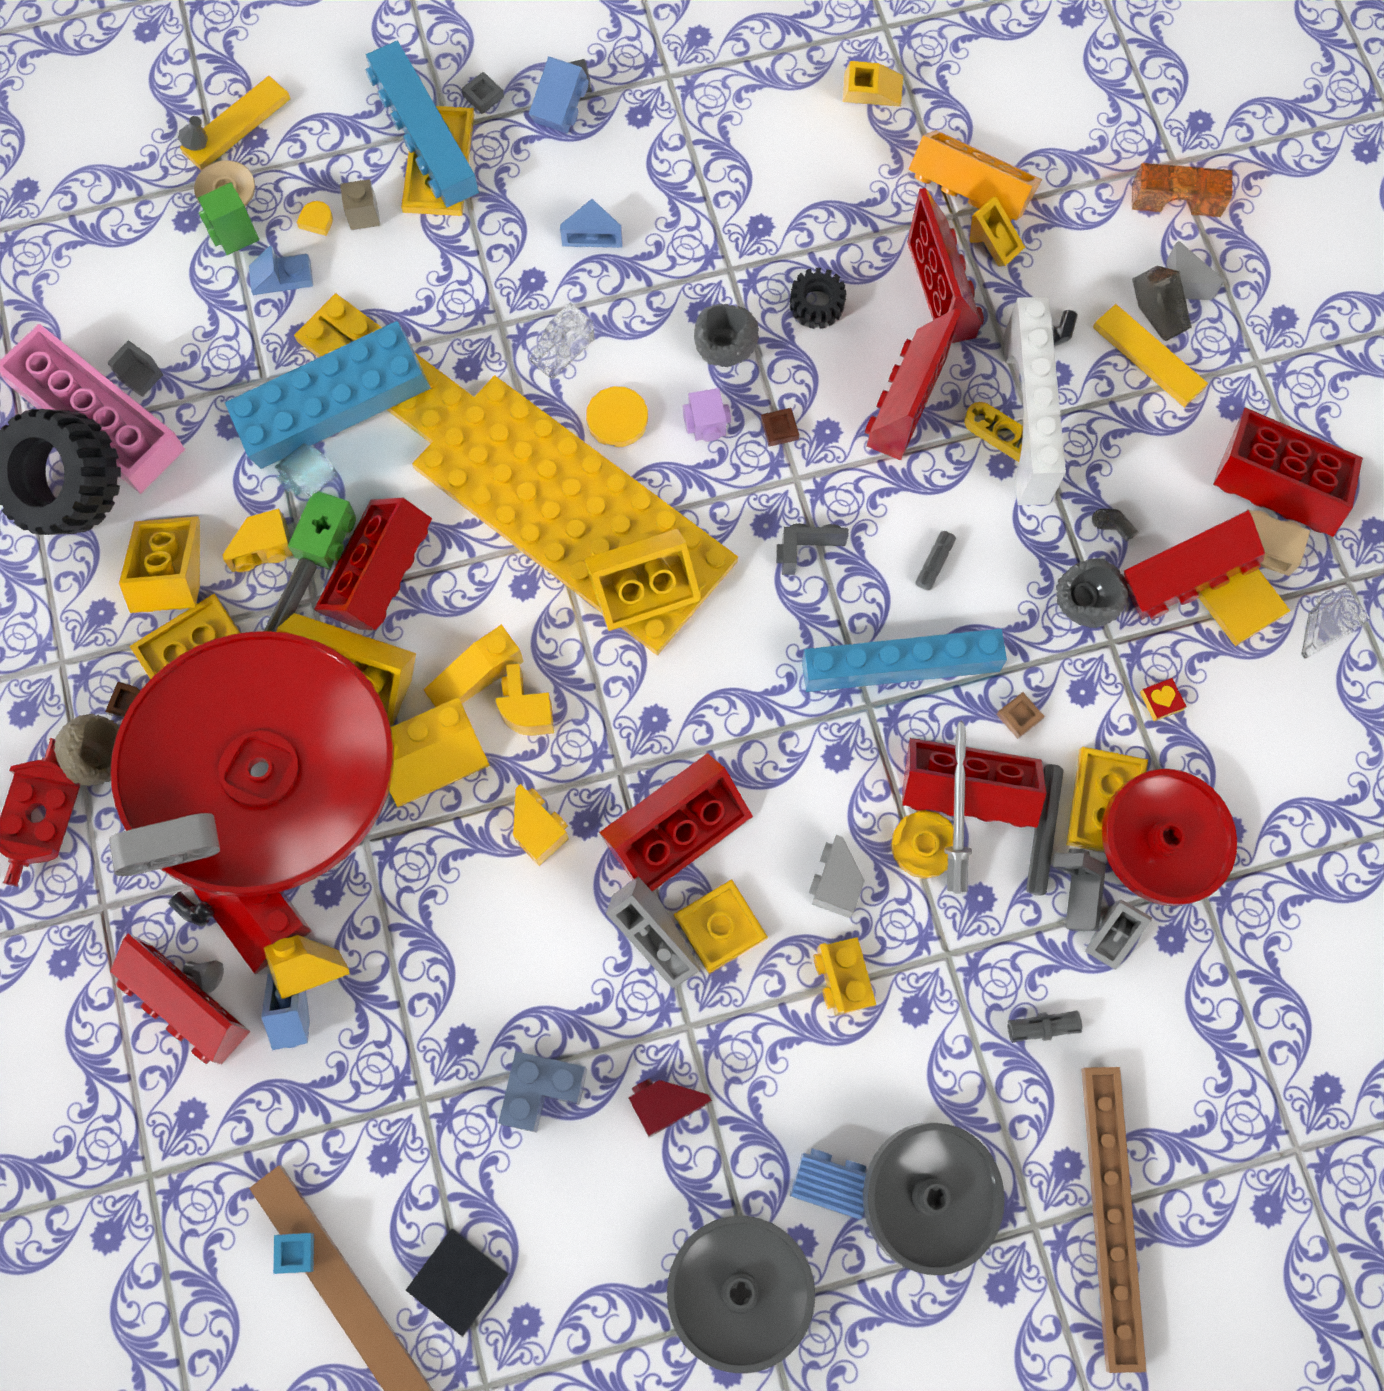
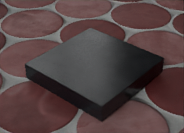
(457, 1282)

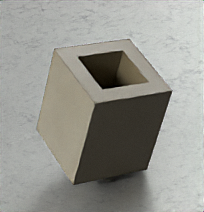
(360, 204)

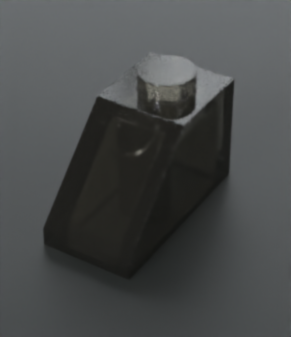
(1163, 301)

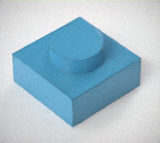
(293, 1253)

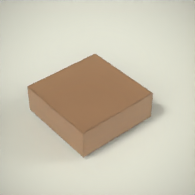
(1020, 715)

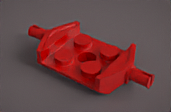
(33, 786)

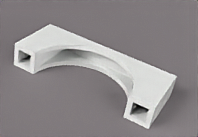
(1031, 345)

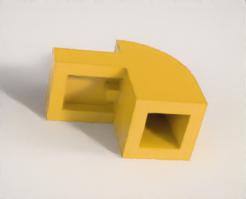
(524, 713)

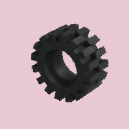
(822, 283)

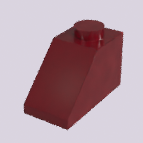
(664, 1104)

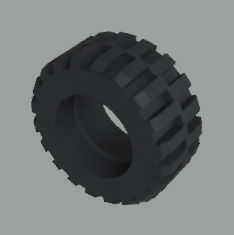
(88, 472)

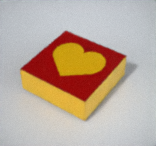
(1163, 699)

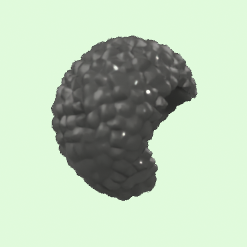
(725, 334)
(1092, 593)

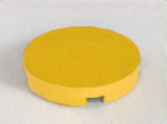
(617, 416)
(920, 844)

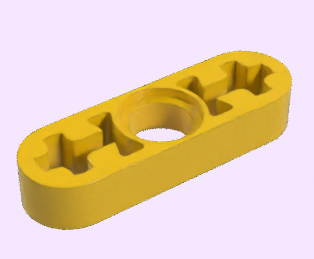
(1002, 421)

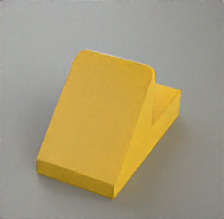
(995, 229)

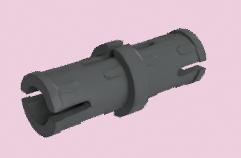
(1044, 1026)

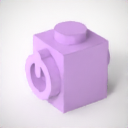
(706, 415)

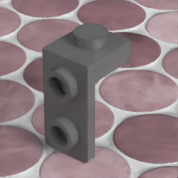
(804, 535)
(1085, 888)

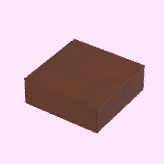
(780, 427)

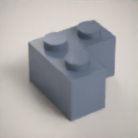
(533, 1080)

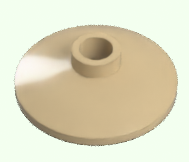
(222, 173)

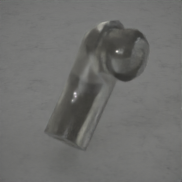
(1114, 520)

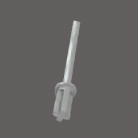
(958, 854)

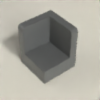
(135, 368)

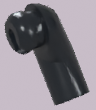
(1066, 327)
(192, 913)

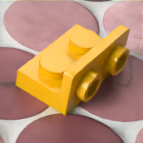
(845, 976)

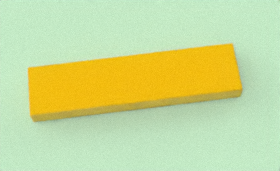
(238, 121)
(1150, 355)

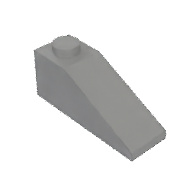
(652, 932)

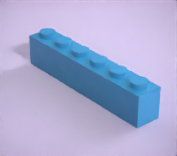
(421, 123)
(903, 660)

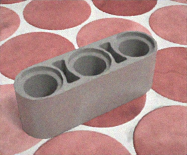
(164, 844)

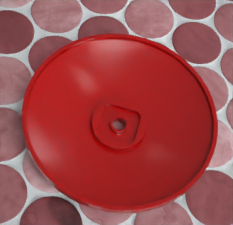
(245, 703)

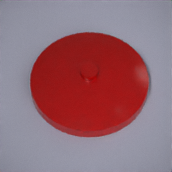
(1169, 837)

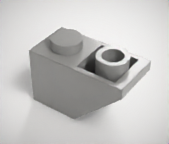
(840, 881)

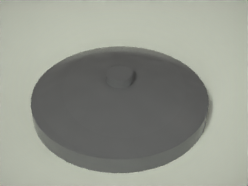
(933, 1198)
(740, 1294)

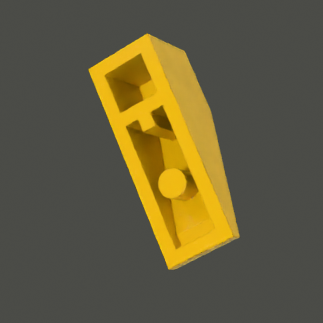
(475, 668)

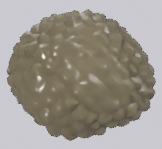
(86, 749)

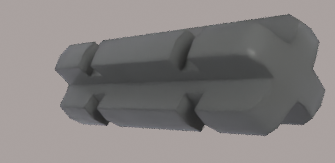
(935, 560)

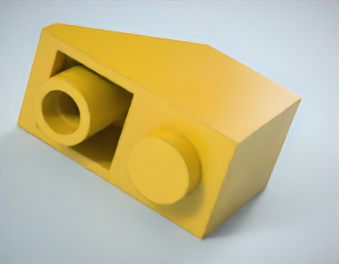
(872, 84)
(259, 541)
(535, 828)

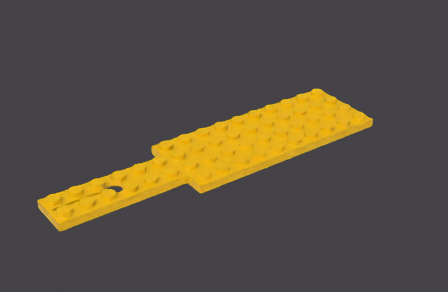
(532, 477)

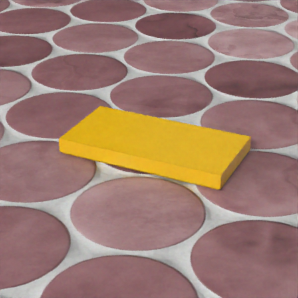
(417, 193)

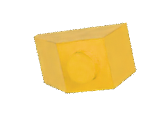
(303, 964)

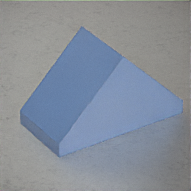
(591, 228)

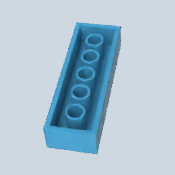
(327, 395)

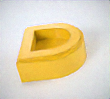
(315, 218)

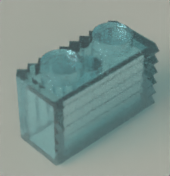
(305, 471)

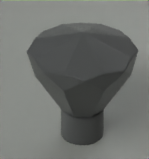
(193, 135)
(207, 974)

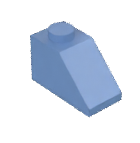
(285, 1019)

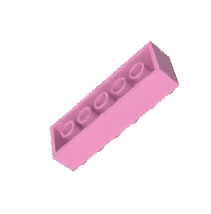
(59, 379)

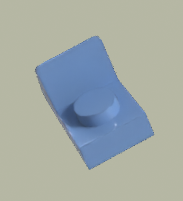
(276, 274)

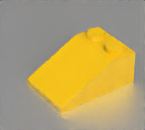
(162, 565)

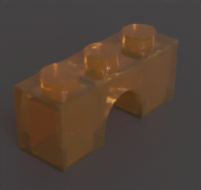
(1159, 184)

